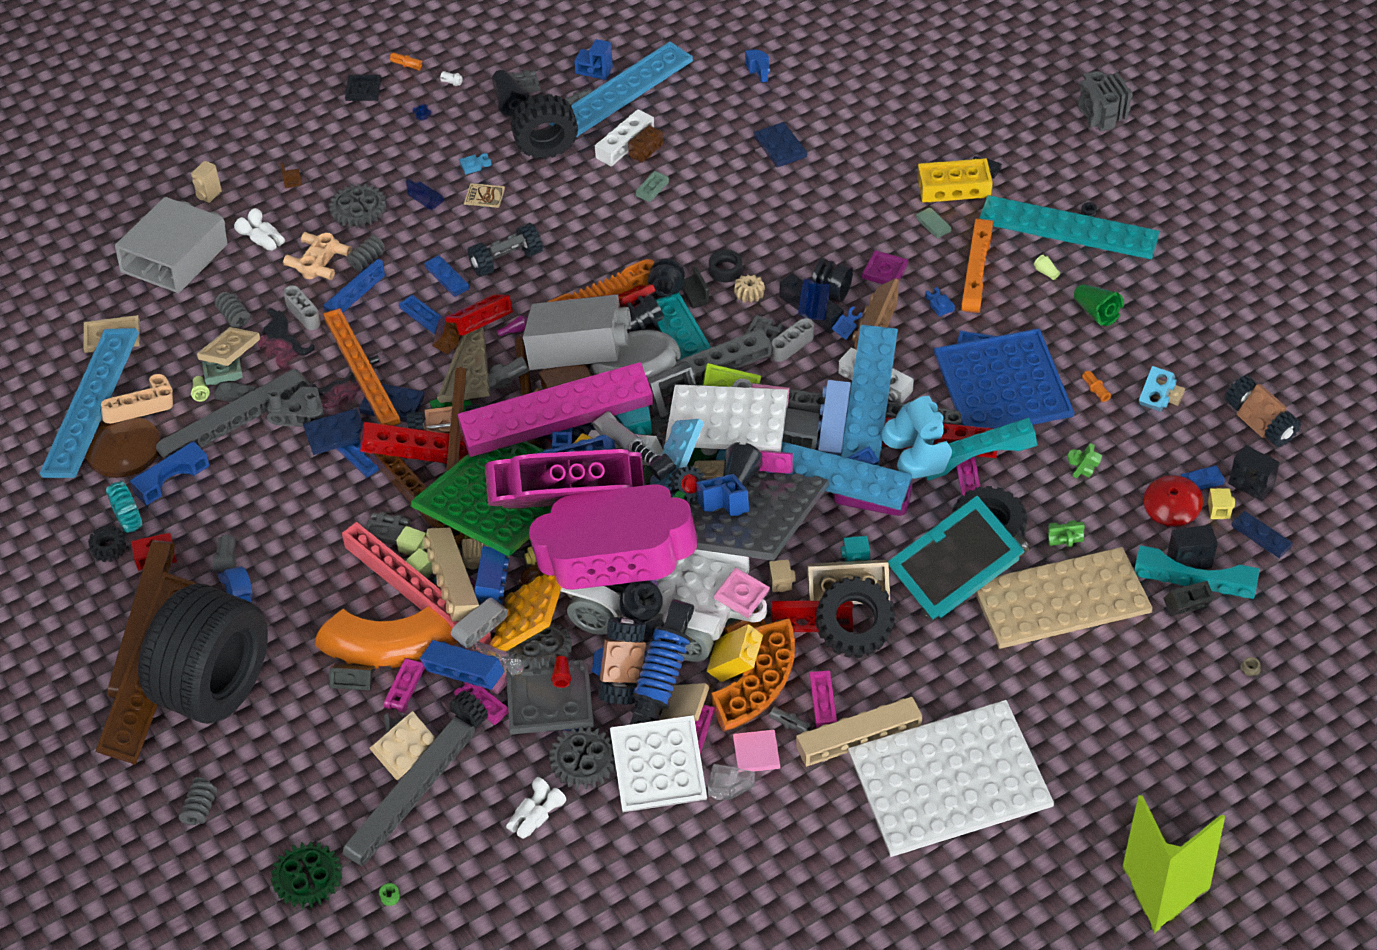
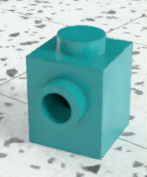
(855, 549)

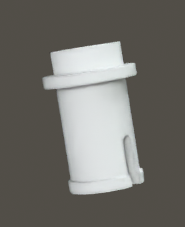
(455, 79)

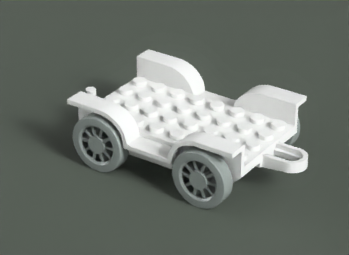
(692, 581)

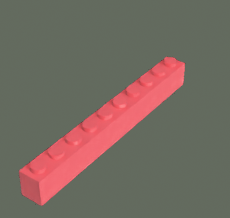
(397, 572)

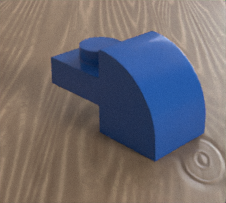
(758, 62)
(236, 581)

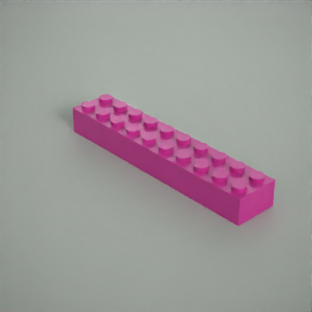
(554, 409)

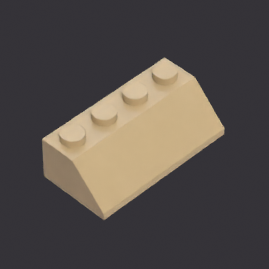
(822, 575)

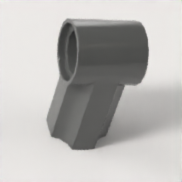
(224, 555)

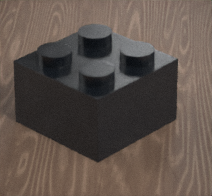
(1254, 473)
(1193, 546)

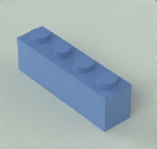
(834, 417)

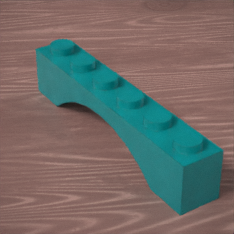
(1013, 436)
(1236, 581)

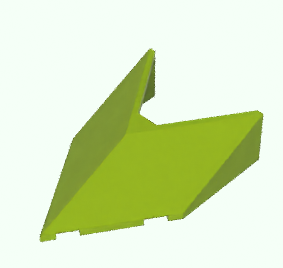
(1168, 875)

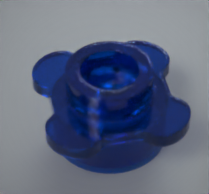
(422, 112)

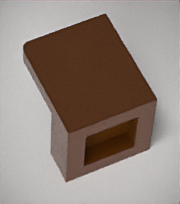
(291, 177)

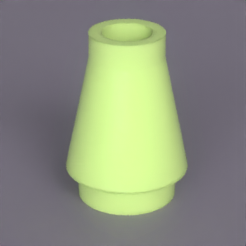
(1046, 267)
(199, 389)

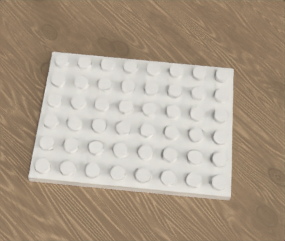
(949, 778)

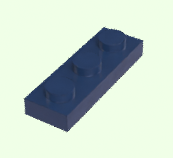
(1262, 534)

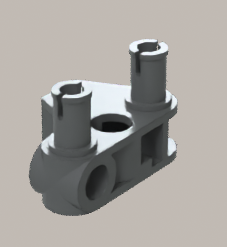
(299, 409)

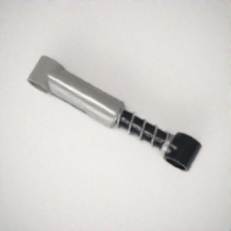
(659, 465)

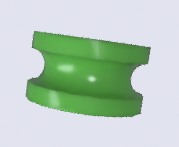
(389, 887)

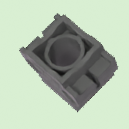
(1104, 99)

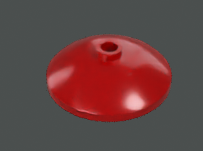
(1169, 508)

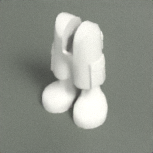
(260, 233)
(531, 814)

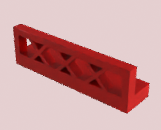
(481, 313)
(807, 610)

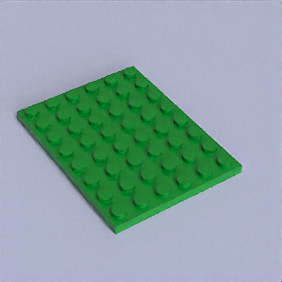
(462, 502)

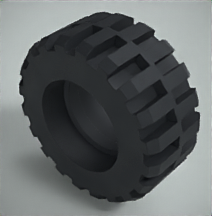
(539, 111)
(1002, 505)
(862, 592)

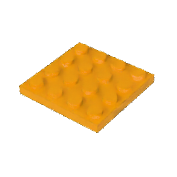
(528, 612)

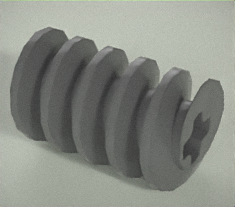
(366, 253)
(232, 310)
(198, 802)

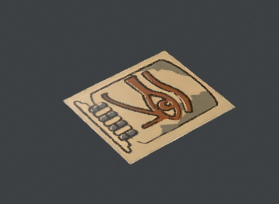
(484, 195)

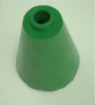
(1099, 303)

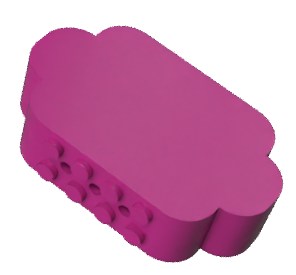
(547, 477)
(613, 537)

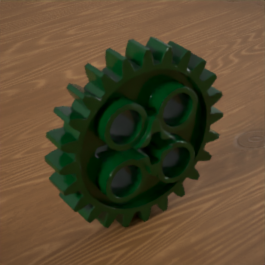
(325, 865)

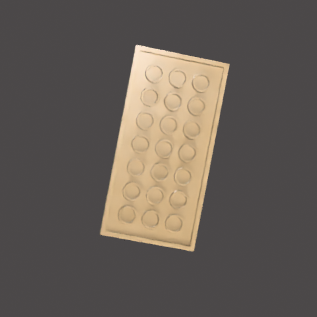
(1062, 597)

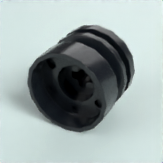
(837, 277)

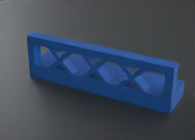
(357, 287)

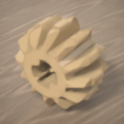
(749, 288)

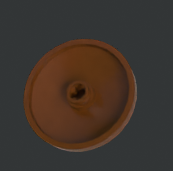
(123, 447)

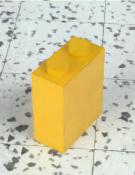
(734, 653)

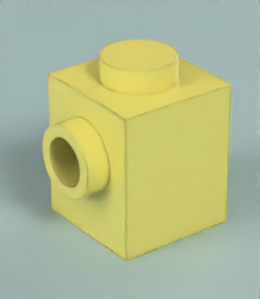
(1220, 503)

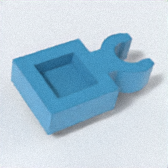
(473, 164)

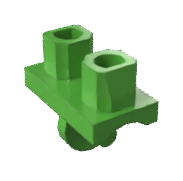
(1084, 461)
(1065, 533)

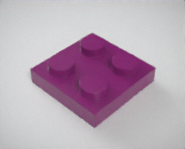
(884, 268)

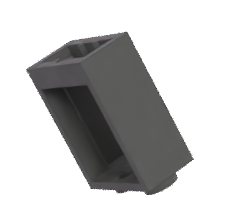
(659, 408)

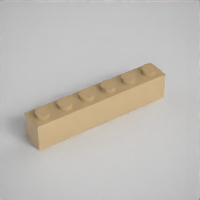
(450, 572)
(837, 737)

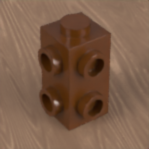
(645, 143)
(446, 335)

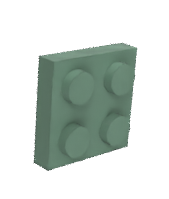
(216, 373)

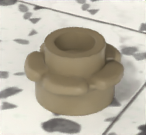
(1252, 663)

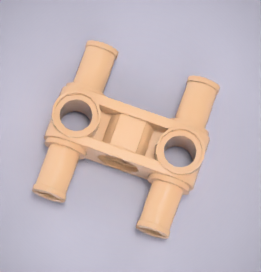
(317, 256)

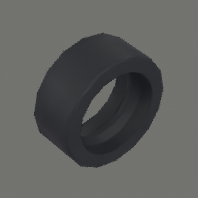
(725, 275)

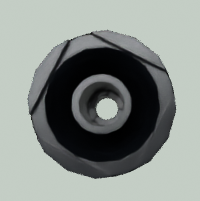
(508, 92)
(742, 461)

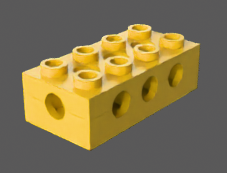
(954, 180)

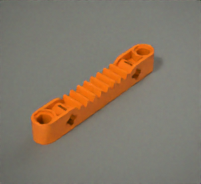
(615, 285)
(973, 285)

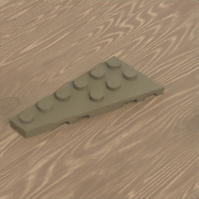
(472, 356)

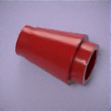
(561, 673)

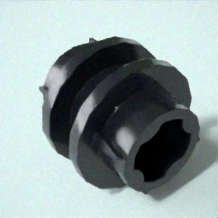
(666, 277)
(645, 313)
(651, 601)

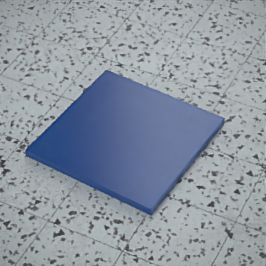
(1003, 380)

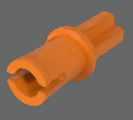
(406, 61)
(1096, 386)

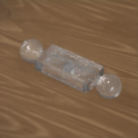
(513, 666)

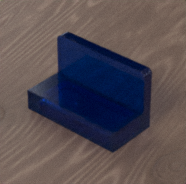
(424, 194)
(813, 300)

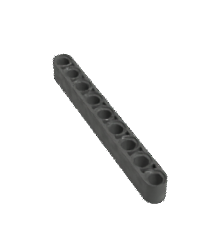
(232, 415)
(408, 791)

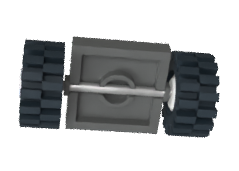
(526, 237)

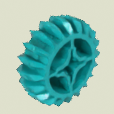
(124, 506)

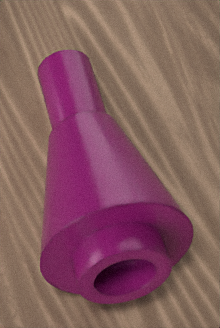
(515, 326)

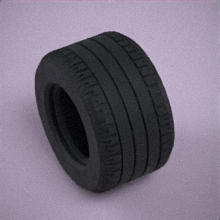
(203, 653)

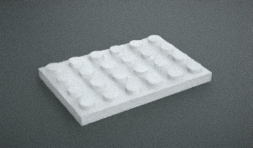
(732, 415)

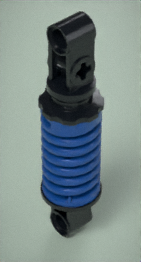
(662, 658)

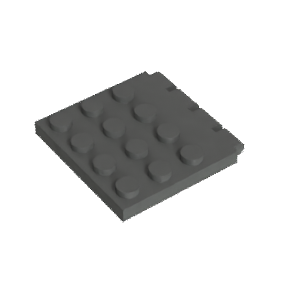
(542, 707)

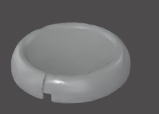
(650, 347)

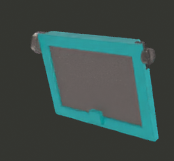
(957, 558)

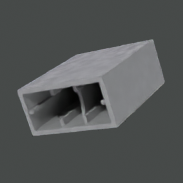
(171, 244)
(576, 332)

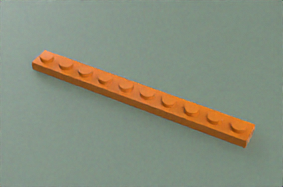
(361, 368)

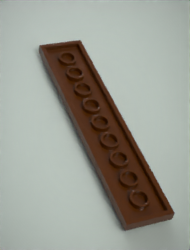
(131, 709)

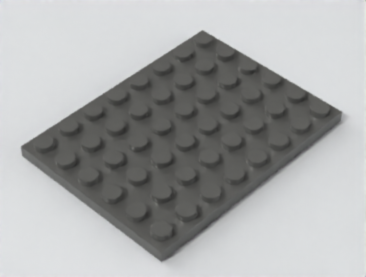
(775, 512)

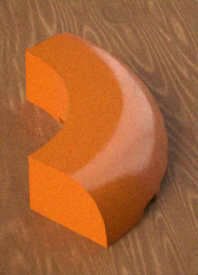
(382, 641)
(761, 684)

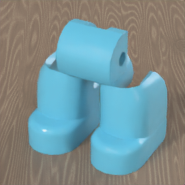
(918, 426)

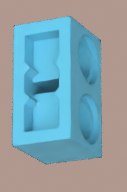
(1152, 387)

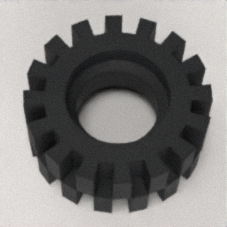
(110, 551)
(468, 709)

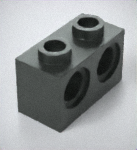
(1189, 598)

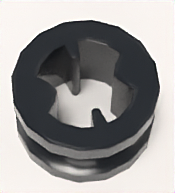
(1089, 209)

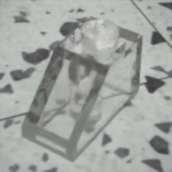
(729, 782)

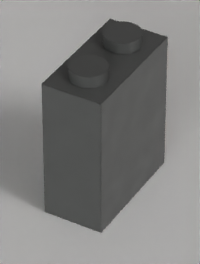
(801, 428)

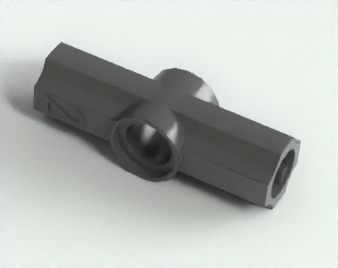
(502, 375)

